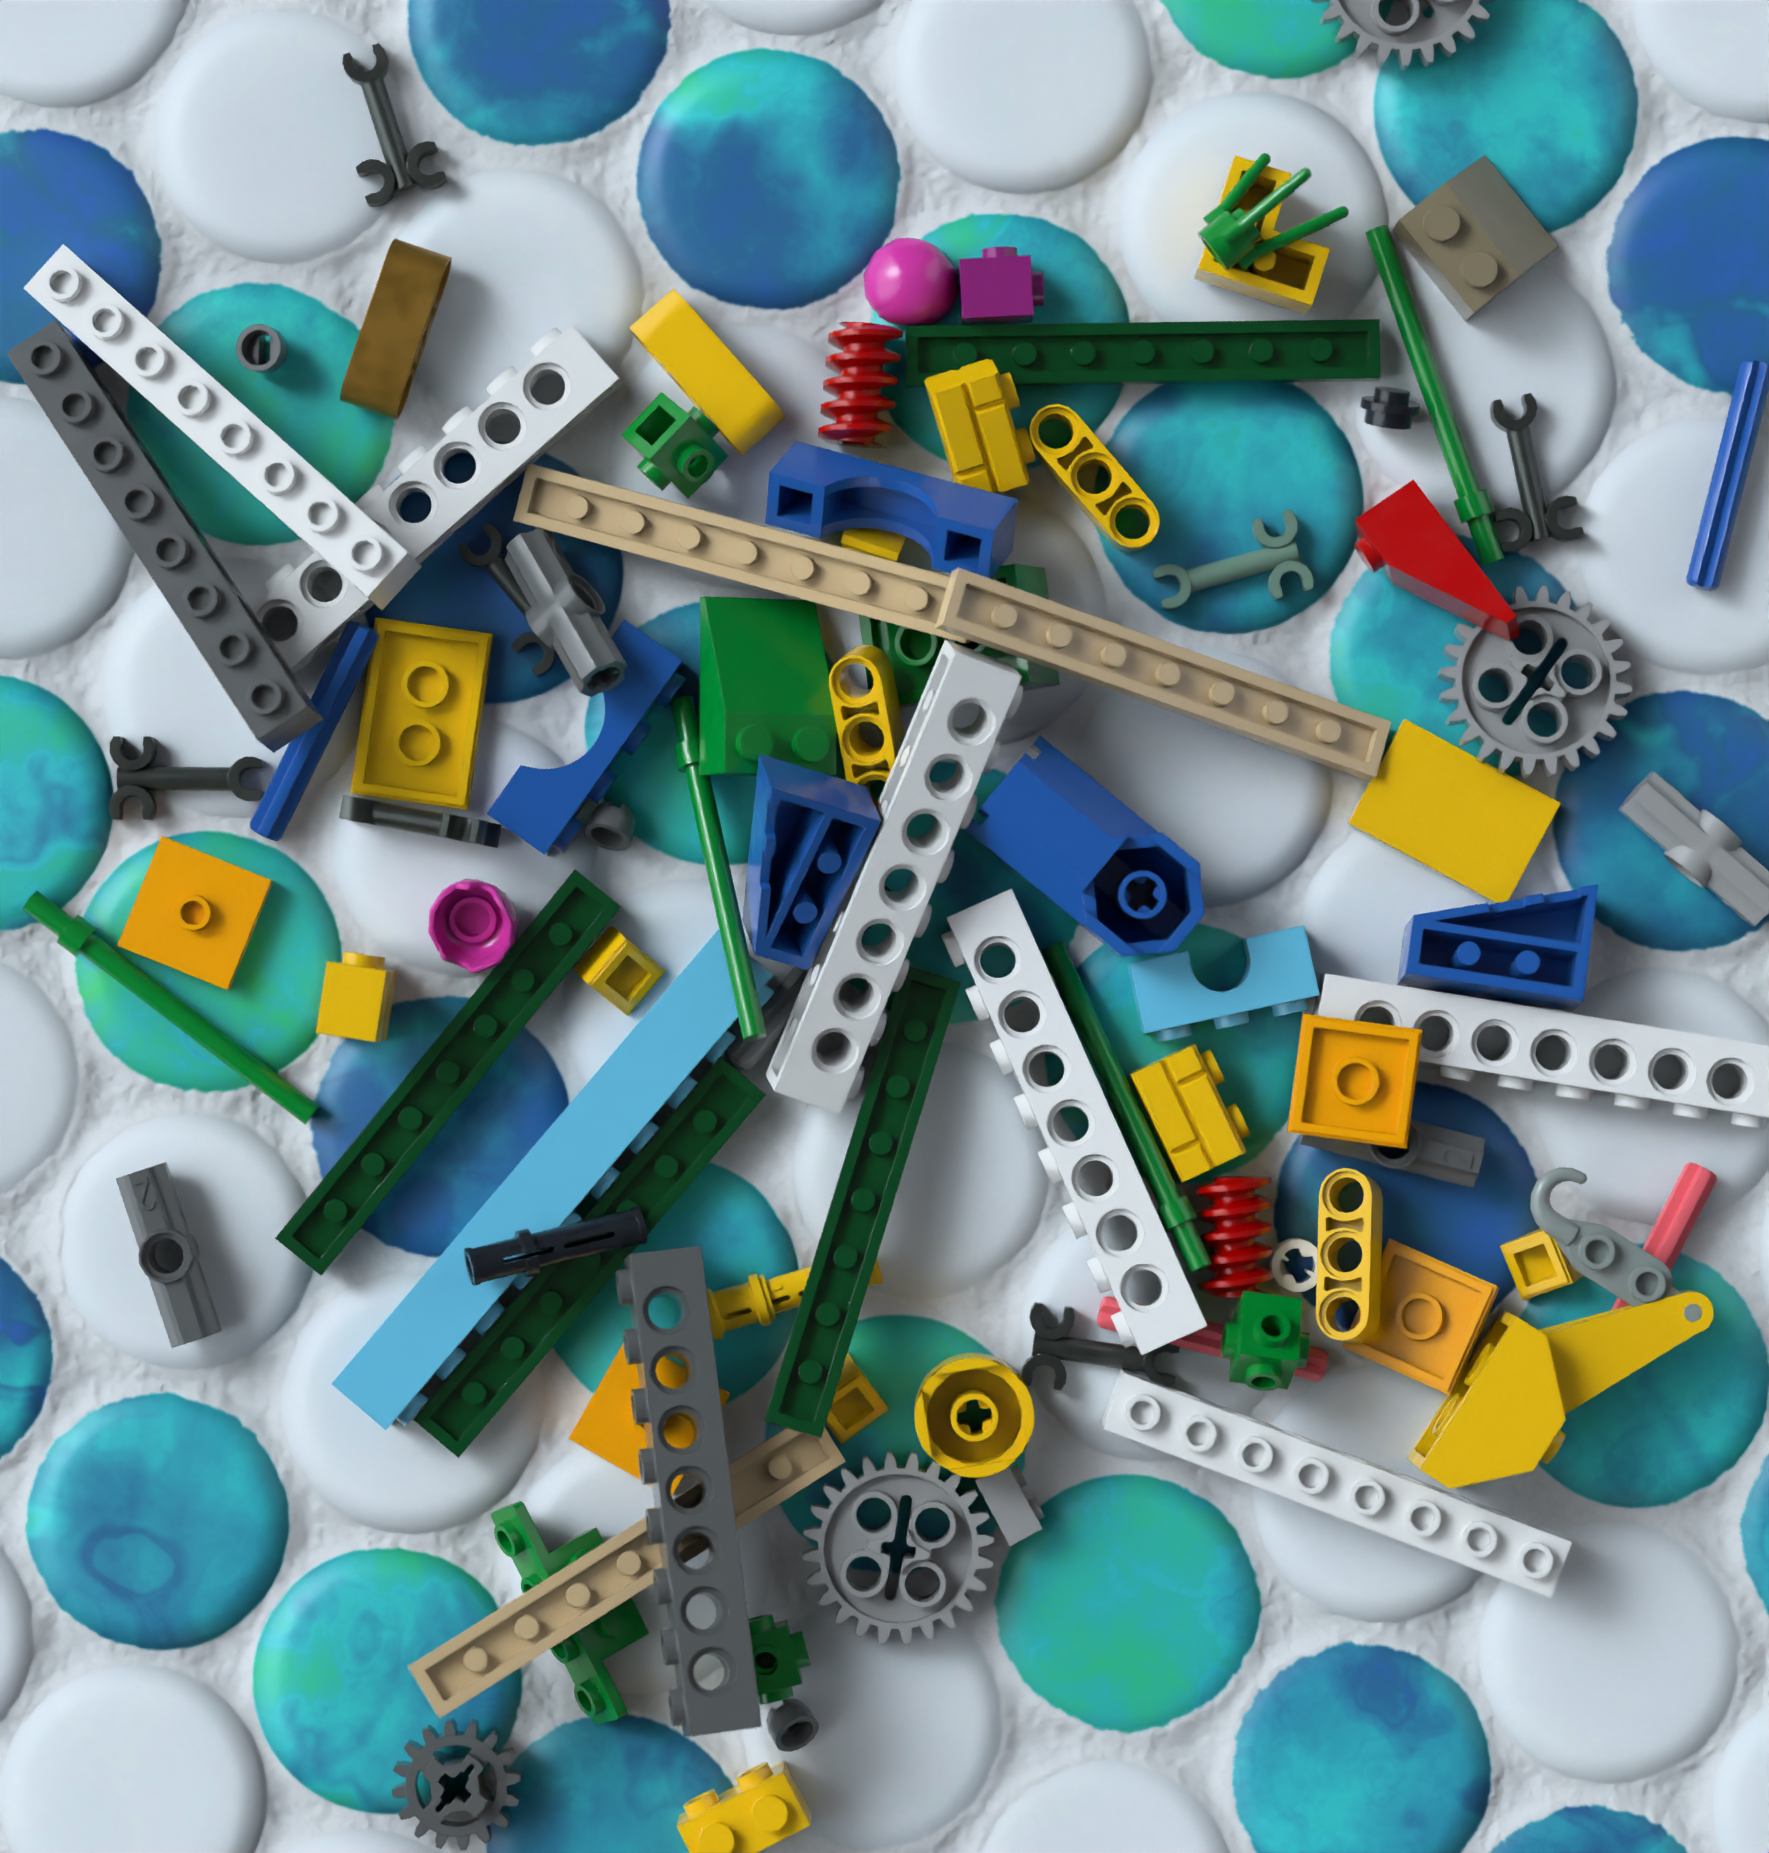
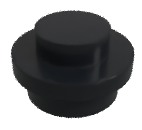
(1389, 408)

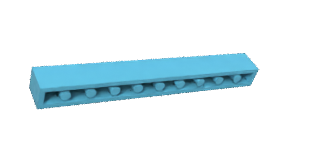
(550, 1184)

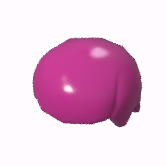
(911, 283)
(473, 924)

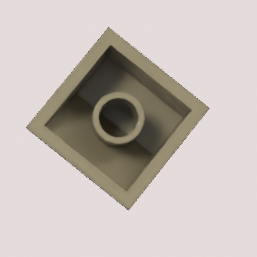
(1474, 237)

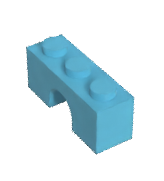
(1275, 975)

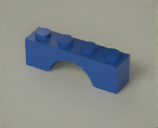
(833, 491)
(545, 802)

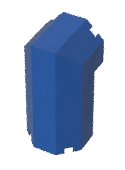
(1091, 855)

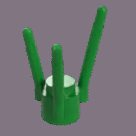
(1232, 235)

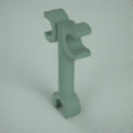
(1278, 555)

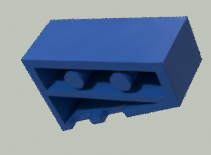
(801, 857)
(1505, 951)

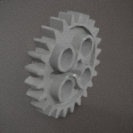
(1418, 35)
(1577, 712)
(845, 1538)

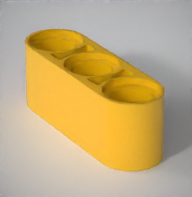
(707, 372)
(1088, 449)
(872, 705)
(1335, 1230)

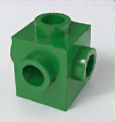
(675, 445)
(1265, 1341)
(790, 1650)

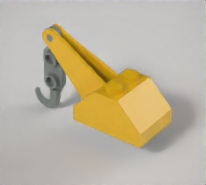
(1527, 1378)

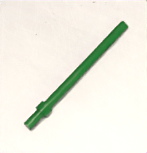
(1473, 503)
(718, 870)
(79, 937)
(1174, 1211)

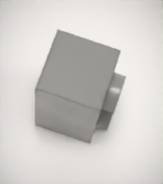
(1009, 1504)

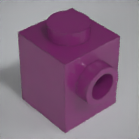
(999, 288)

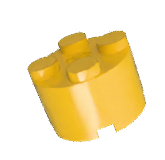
(1001, 1433)

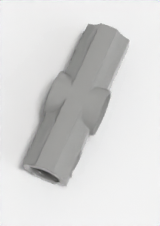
(1700, 847)

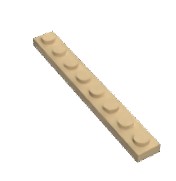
(733, 549)
(1162, 674)
(608, 1576)

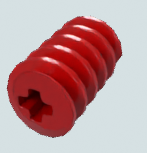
(859, 384)
(1235, 1235)

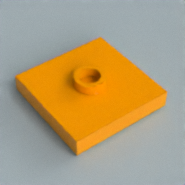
(195, 913)
(1354, 1080)
(1426, 1317)
(608, 1419)

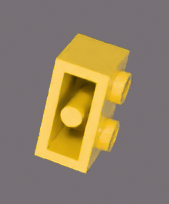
(748, 1816)

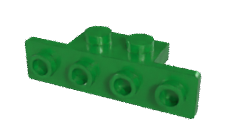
(589, 1646)

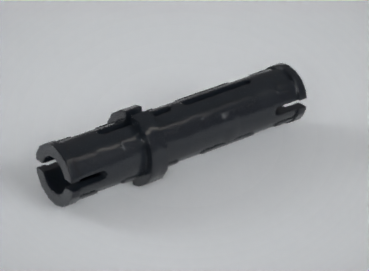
(487, 1261)

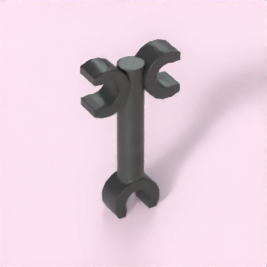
(400, 170)
(1536, 520)
(496, 566)
(136, 778)
(420, 821)
(1052, 1346)

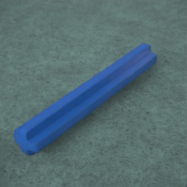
(1729, 476)
(307, 749)

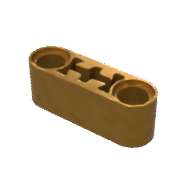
(395, 329)

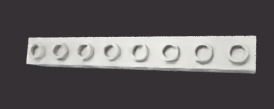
(223, 427)
(497, 465)
(956, 679)
(1002, 923)
(1581, 1038)
(1336, 1482)

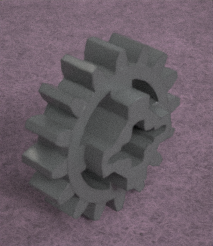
(479, 1800)

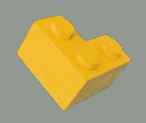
(1281, 277)

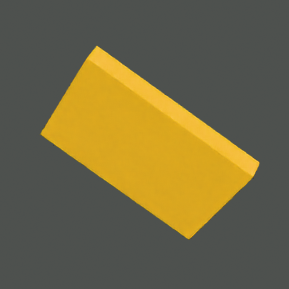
(422, 714)
(1453, 813)

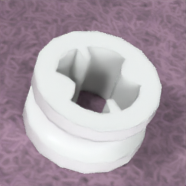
(1287, 1280)

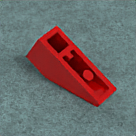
(1427, 559)

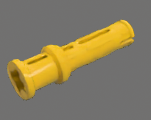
(760, 1299)

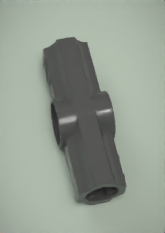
(565, 612)
(1429, 1153)
(182, 1293)

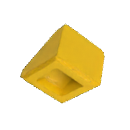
(874, 542)
(619, 970)
(1538, 1264)
(854, 1402)

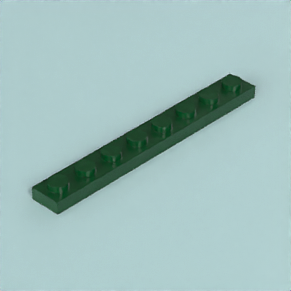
(1152, 352)
(448, 1072)
(862, 1203)
(565, 1289)

